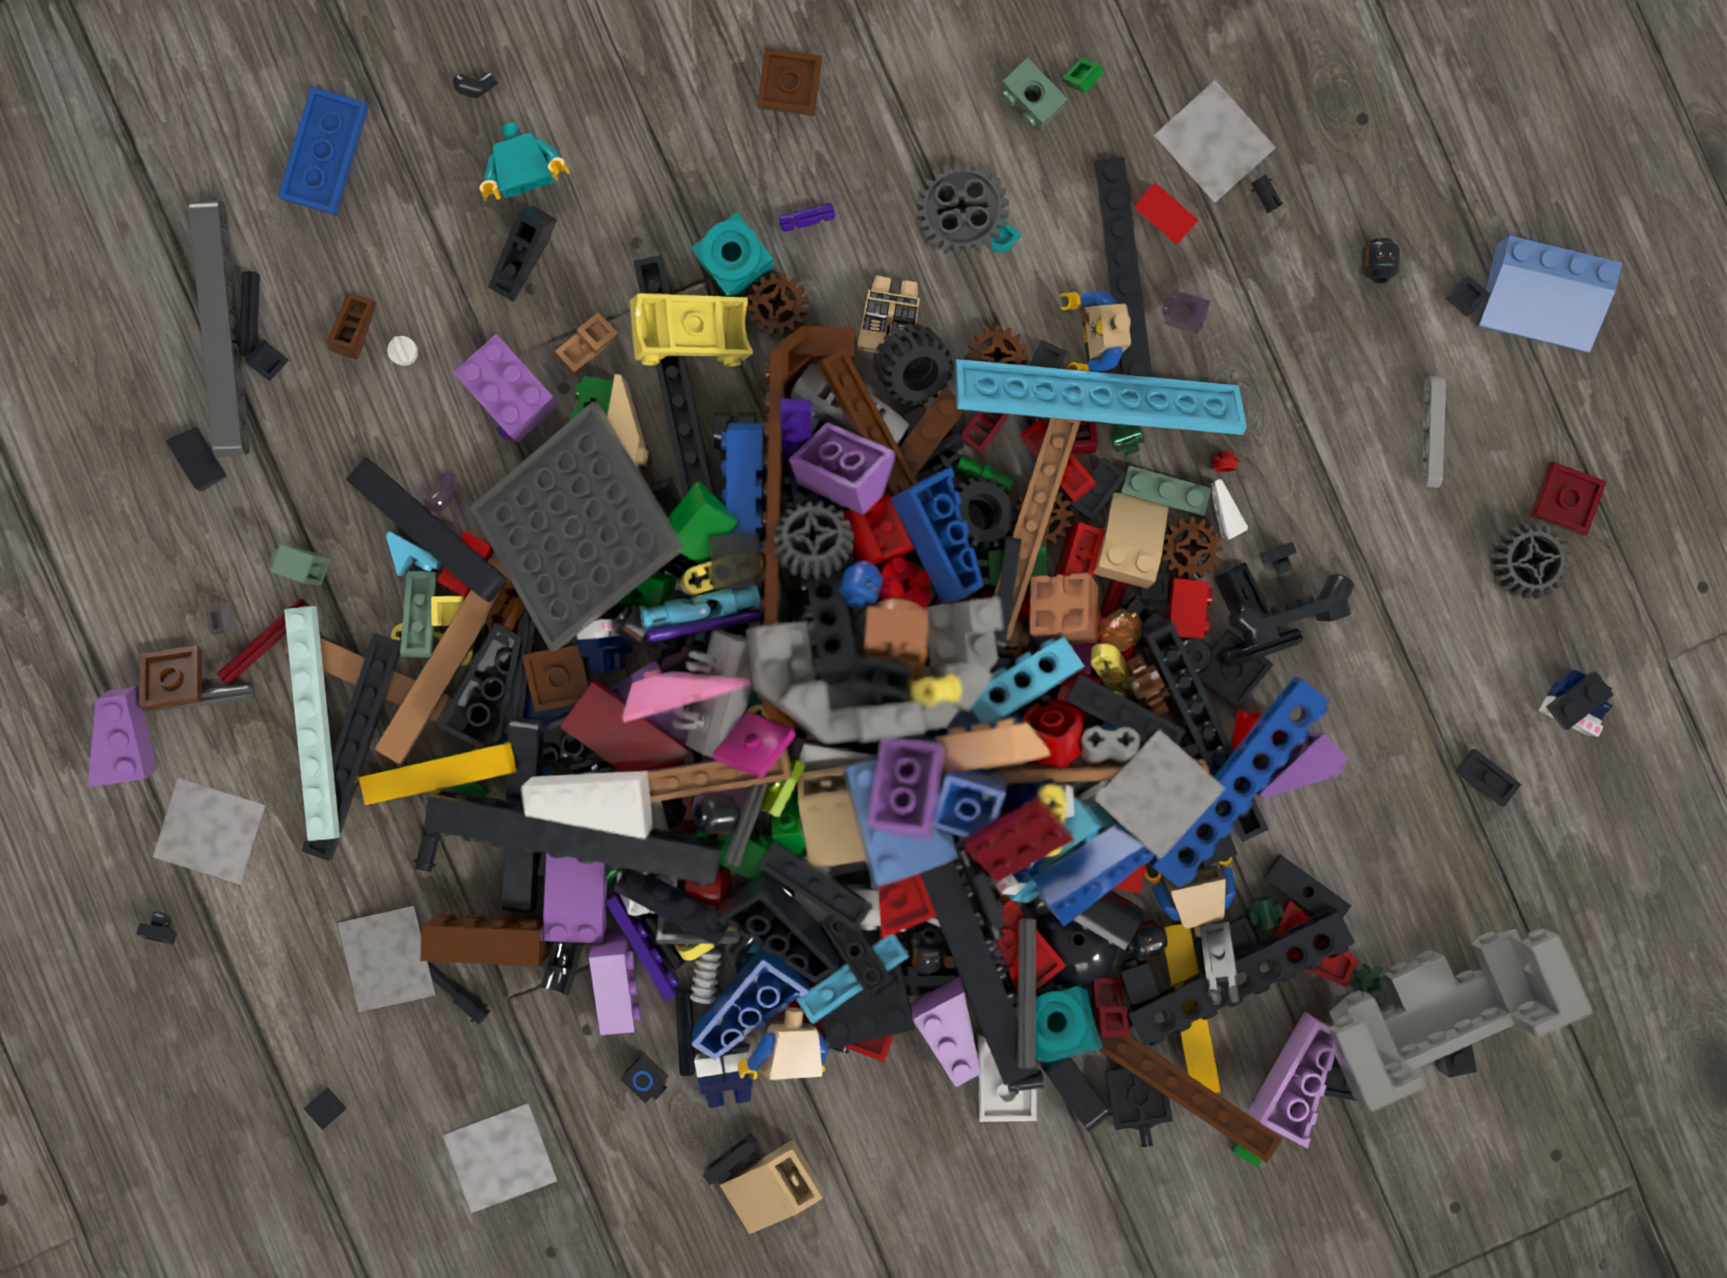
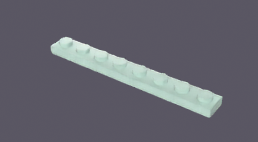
(312, 723)

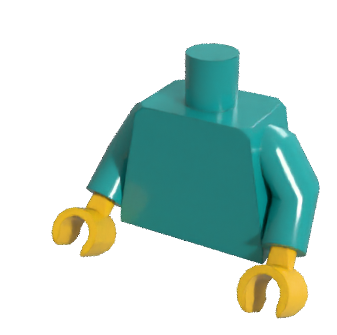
(520, 164)

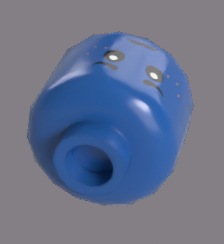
(861, 584)

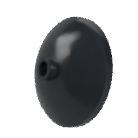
(1082, 962)

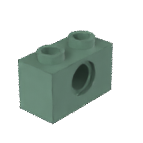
(1026, 79)
(299, 564)

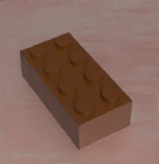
(484, 940)

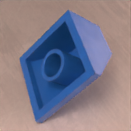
(970, 800)

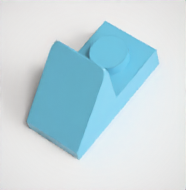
(406, 551)

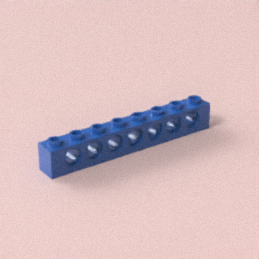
(1257, 778)

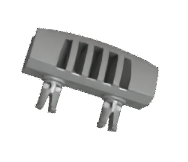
(826, 408)
(717, 715)

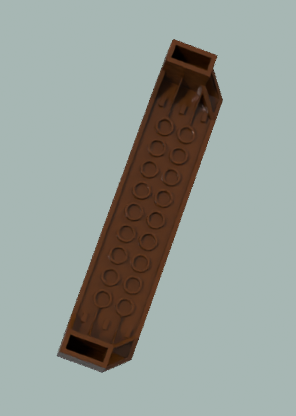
(786, 366)

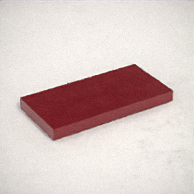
(626, 745)

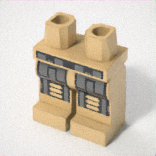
(887, 309)

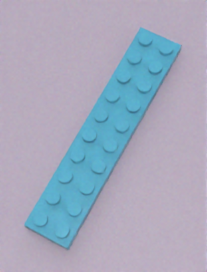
(1098, 397)

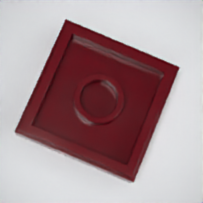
(1568, 498)

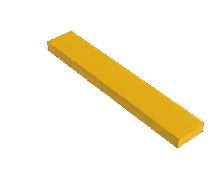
(438, 774)
(1196, 1040)

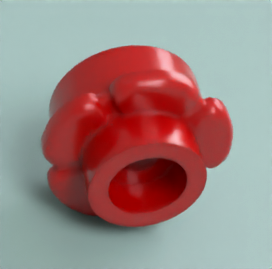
(1225, 461)

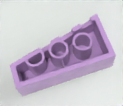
(1297, 1081)

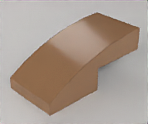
(586, 343)

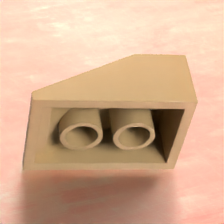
(626, 423)
(1132, 541)

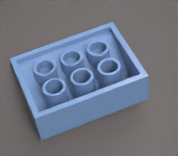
(1548, 293)
(889, 855)

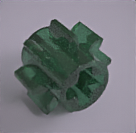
(1126, 438)
(1265, 913)
(1378, 981)

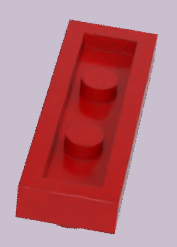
(1076, 479)

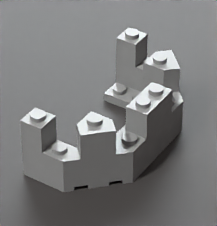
(957, 644)
(1436, 1015)

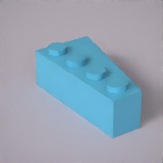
(1087, 823)

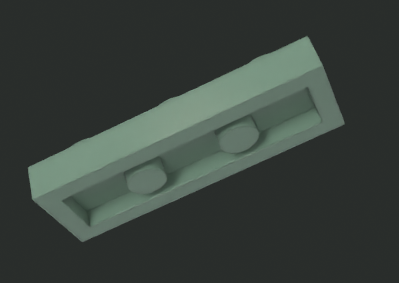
(1166, 491)
(417, 616)

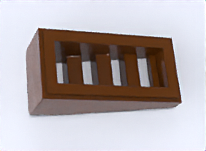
(357, 340)

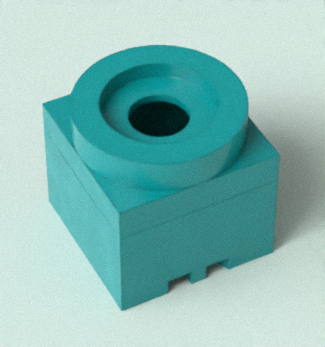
(733, 256)
(1064, 1025)

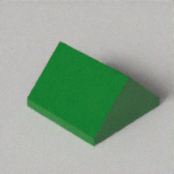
(698, 518)

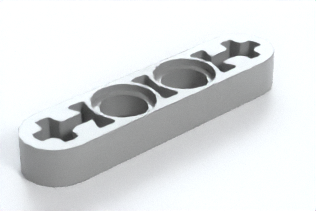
(1433, 431)

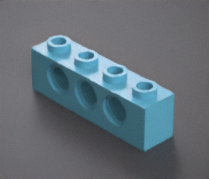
(1064, 664)

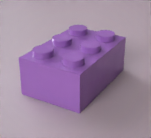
(506, 388)

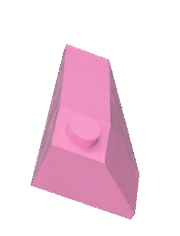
(673, 689)

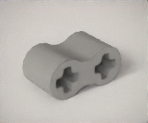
(1109, 745)

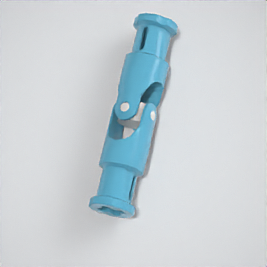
(688, 610)

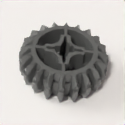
(836, 535)
(1556, 557)

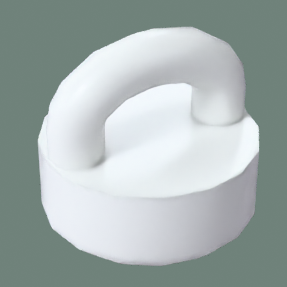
(402, 350)

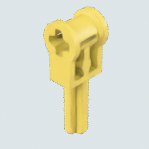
(933, 691)

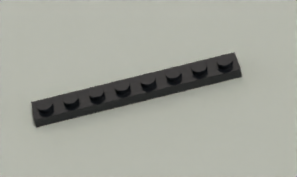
(1123, 260)
(359, 731)

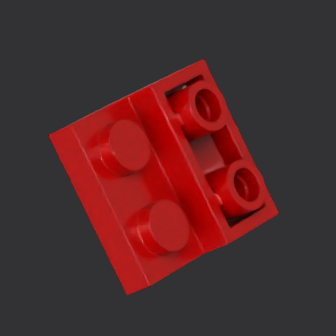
(878, 533)

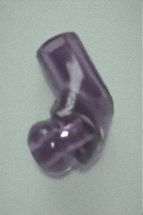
(442, 497)

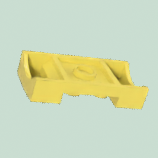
(689, 327)

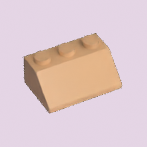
(990, 746)

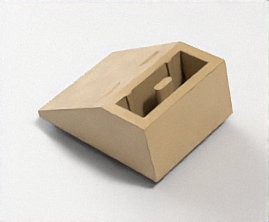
(828, 819)
(773, 1188)

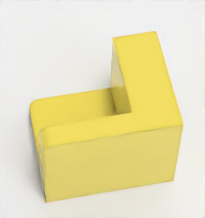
(444, 609)

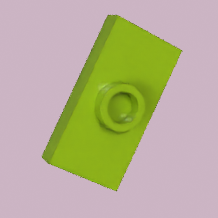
(780, 791)

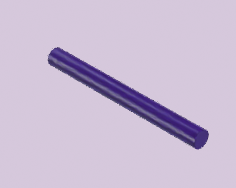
(703, 625)

